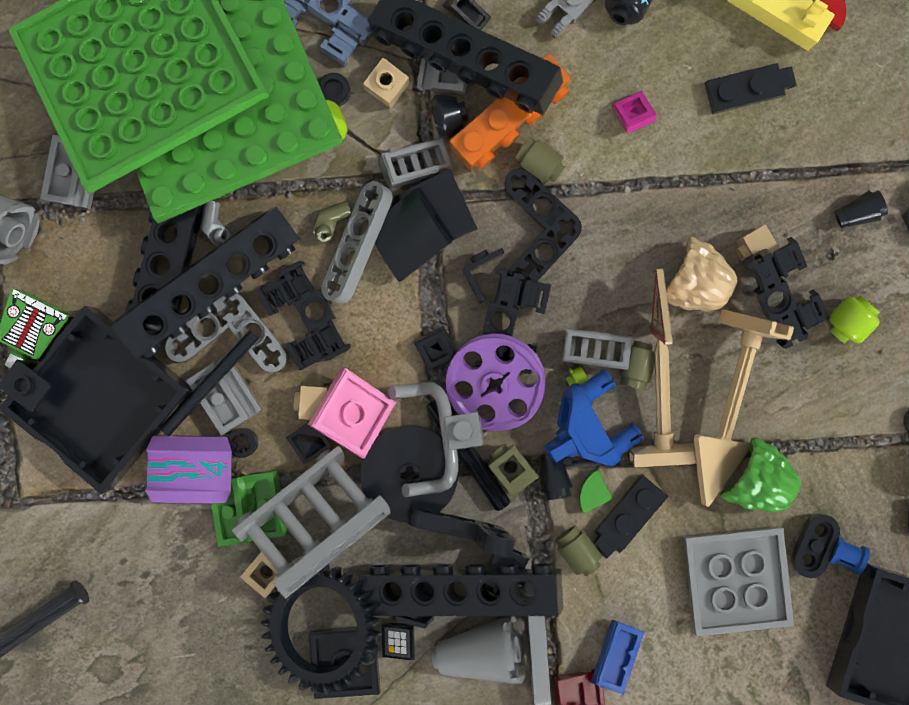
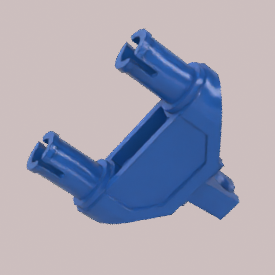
(581, 430)

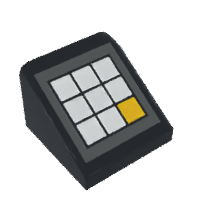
(398, 641)

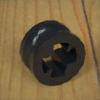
(252, 439)

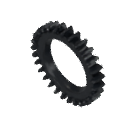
(311, 675)

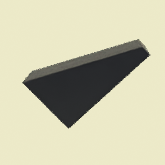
(468, 12)

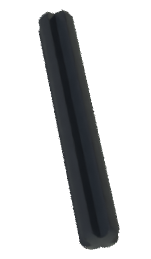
(478, 469)

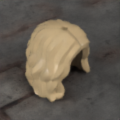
(703, 279)

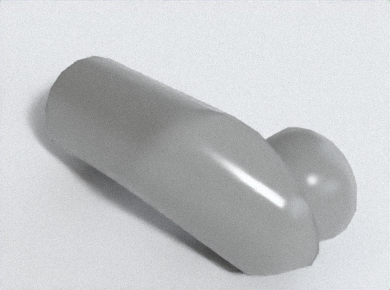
(211, 226)

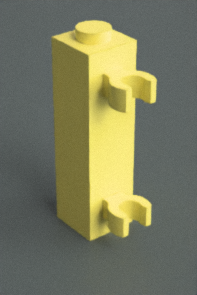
(795, 19)

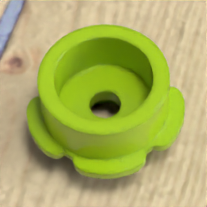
(577, 376)

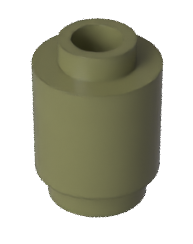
(540, 160)
(640, 366)
(578, 551)

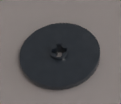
(390, 455)

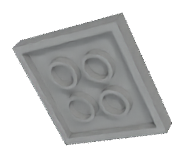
(738, 581)

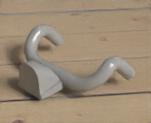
(456, 432)

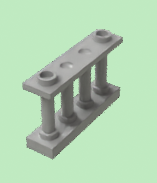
(316, 554)

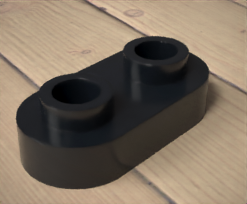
(818, 546)

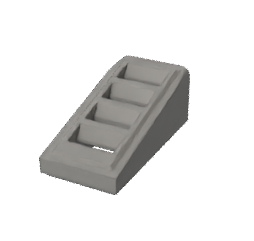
(398, 156)
(570, 343)

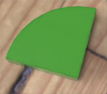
(593, 492)

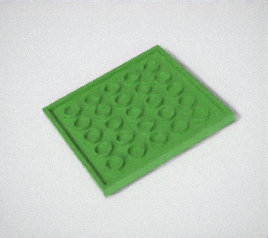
(134, 78)
(262, 138)

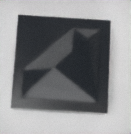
(435, 348)
(308, 443)

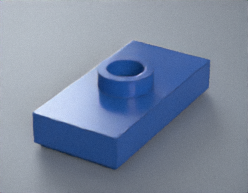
(617, 657)

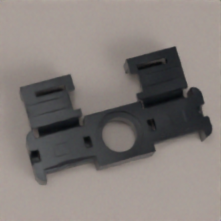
(769, 280)
(298, 287)
(510, 293)

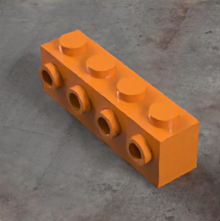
(497, 127)

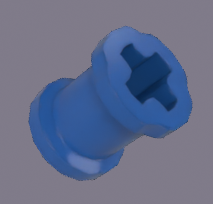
(850, 556)

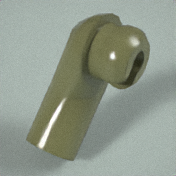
(327, 220)

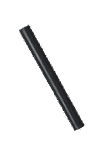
(209, 383)

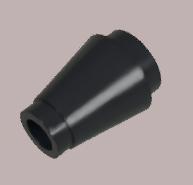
(862, 210)
(554, 479)

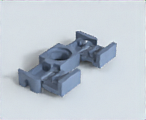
(351, 27)

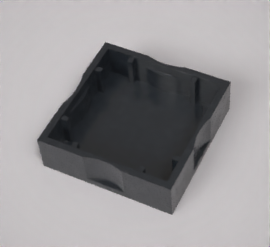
(100, 401)
(874, 643)

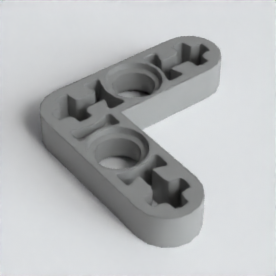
(237, 325)

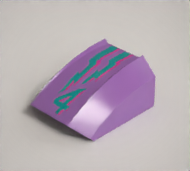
(188, 469)

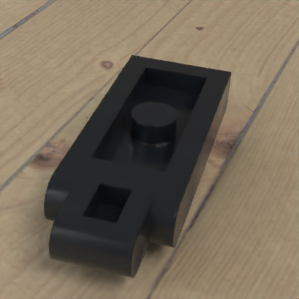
(749, 87)
(628, 516)

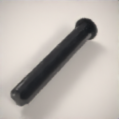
(43, 616)

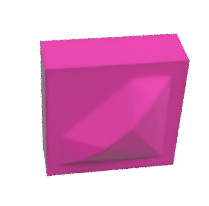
(634, 112)

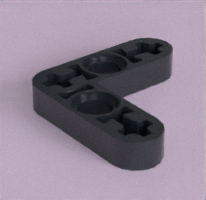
(548, 222)
(488, 536)

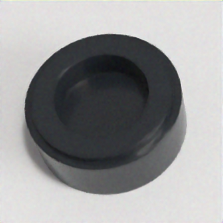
(335, 88)

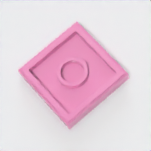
(352, 413)

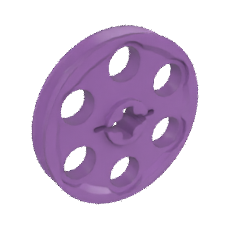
(495, 368)

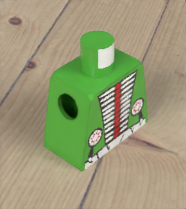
(30, 326)

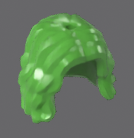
(767, 482)

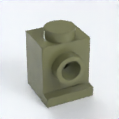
(515, 480)

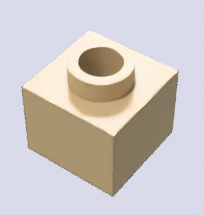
(386, 93)
(755, 241)
(308, 400)
(256, 579)

